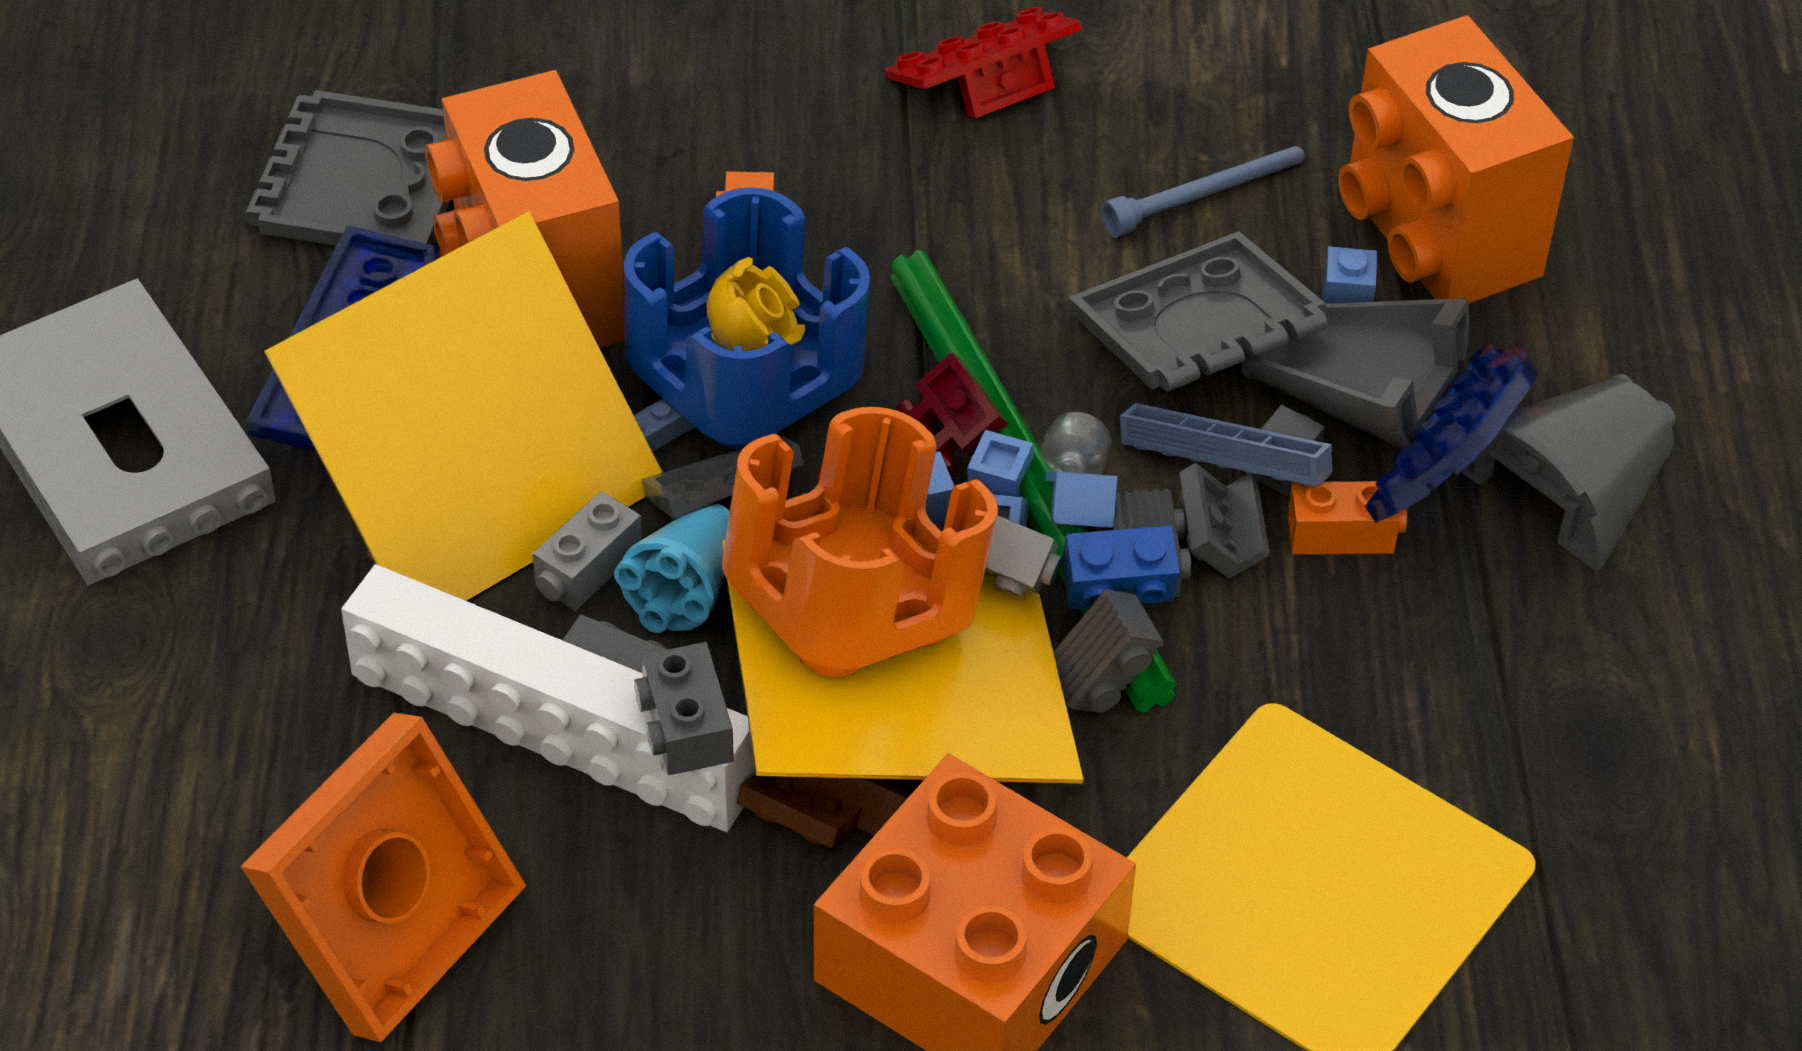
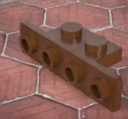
(820, 806)

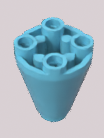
(676, 571)

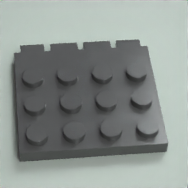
(351, 166)
(1199, 312)

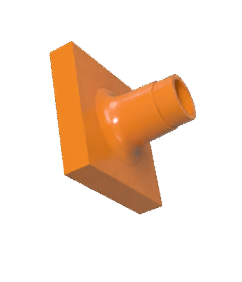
(384, 876)

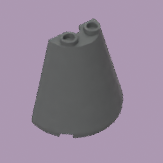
(1373, 364)
(1589, 455)

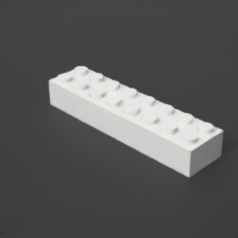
(528, 692)

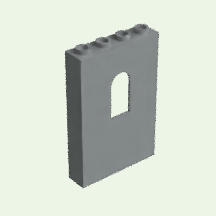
(91, 360)

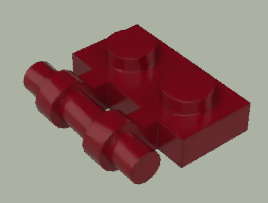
(961, 406)

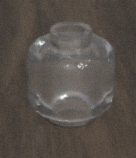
(1076, 444)

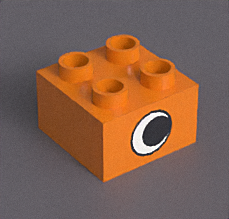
(523, 152)
(1455, 162)
(972, 917)

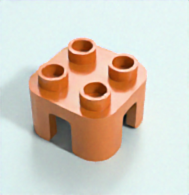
(857, 560)

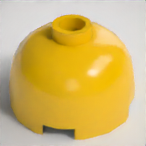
(750, 306)

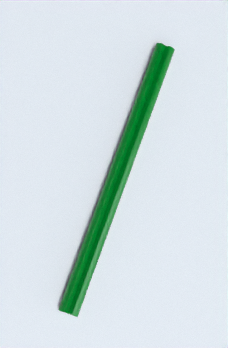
(949, 332)

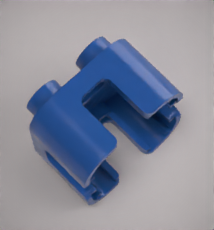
(744, 392)

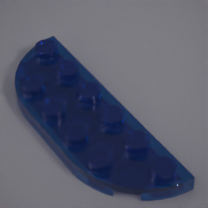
(1458, 429)

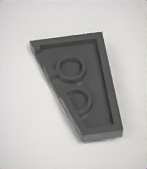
(699, 483)

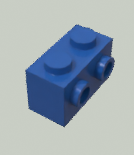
(1123, 561)

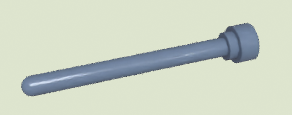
(1123, 214)

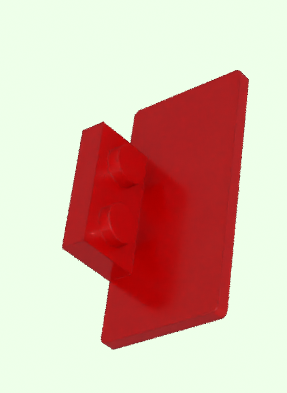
(993, 66)

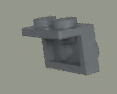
(1223, 520)

